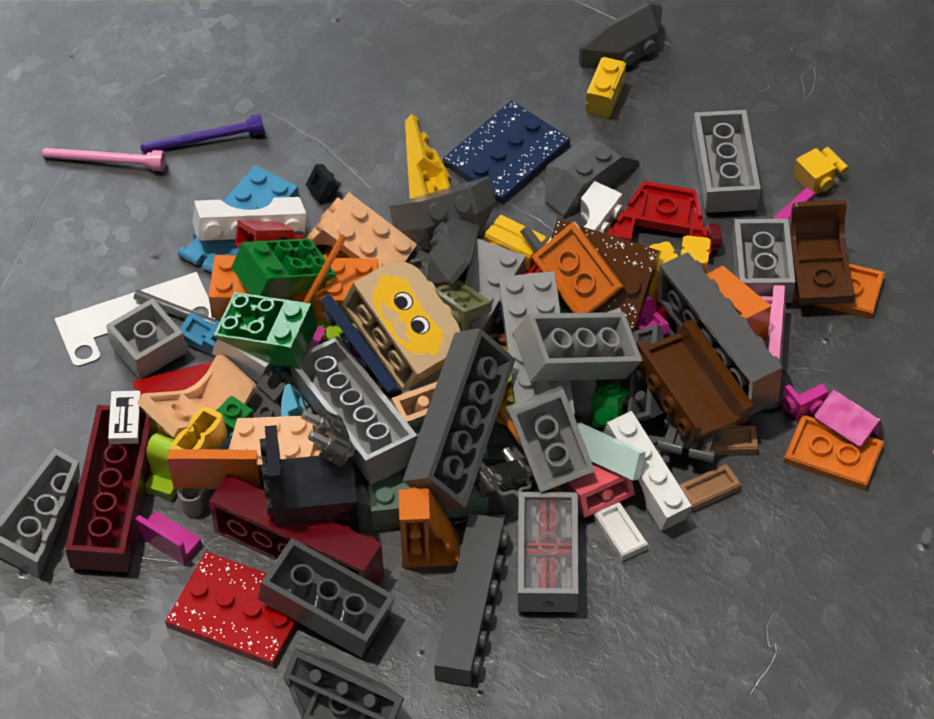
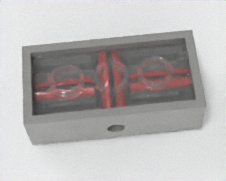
(548, 552)

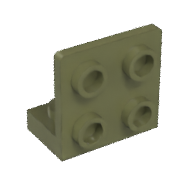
(464, 302)

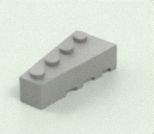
(37, 513)

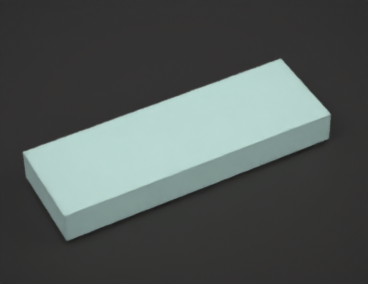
(612, 453)

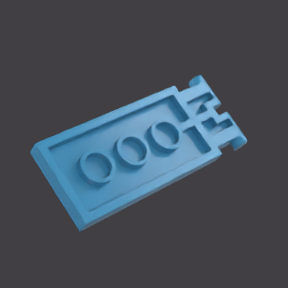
(252, 193)

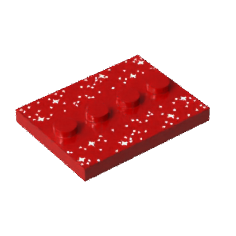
(225, 611)

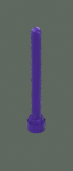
(252, 125)

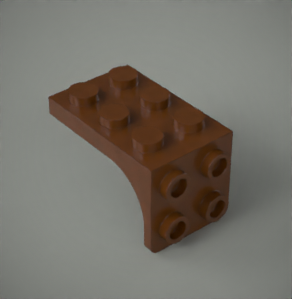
(820, 252)

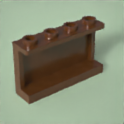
(693, 384)

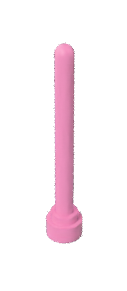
(154, 160)

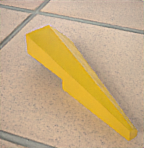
(425, 167)

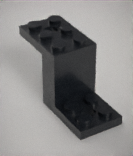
(306, 487)

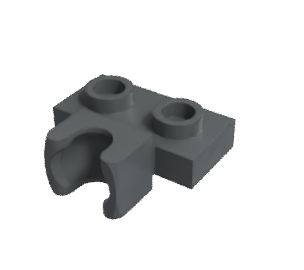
(267, 395)

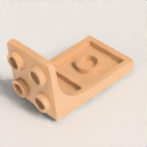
(366, 232)
(175, 408)
(291, 431)

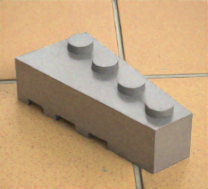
(483, 275)

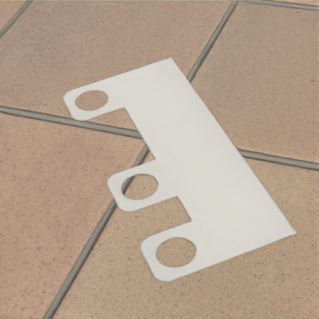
(83, 325)

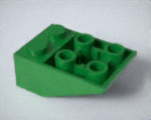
(279, 267)
(268, 328)

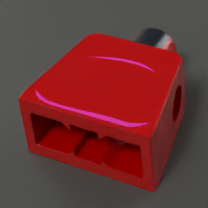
(264, 231)

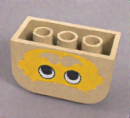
(402, 321)

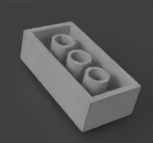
(726, 161)
(577, 346)

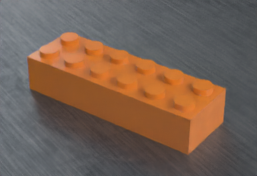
(348, 270)

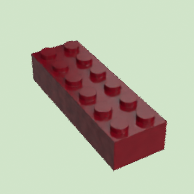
(109, 498)
(242, 516)

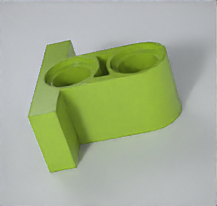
(160, 482)

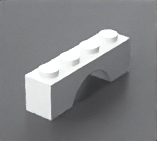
(600, 207)
(219, 221)
(661, 491)

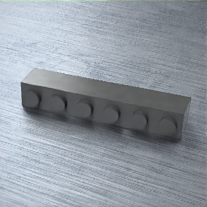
(470, 599)

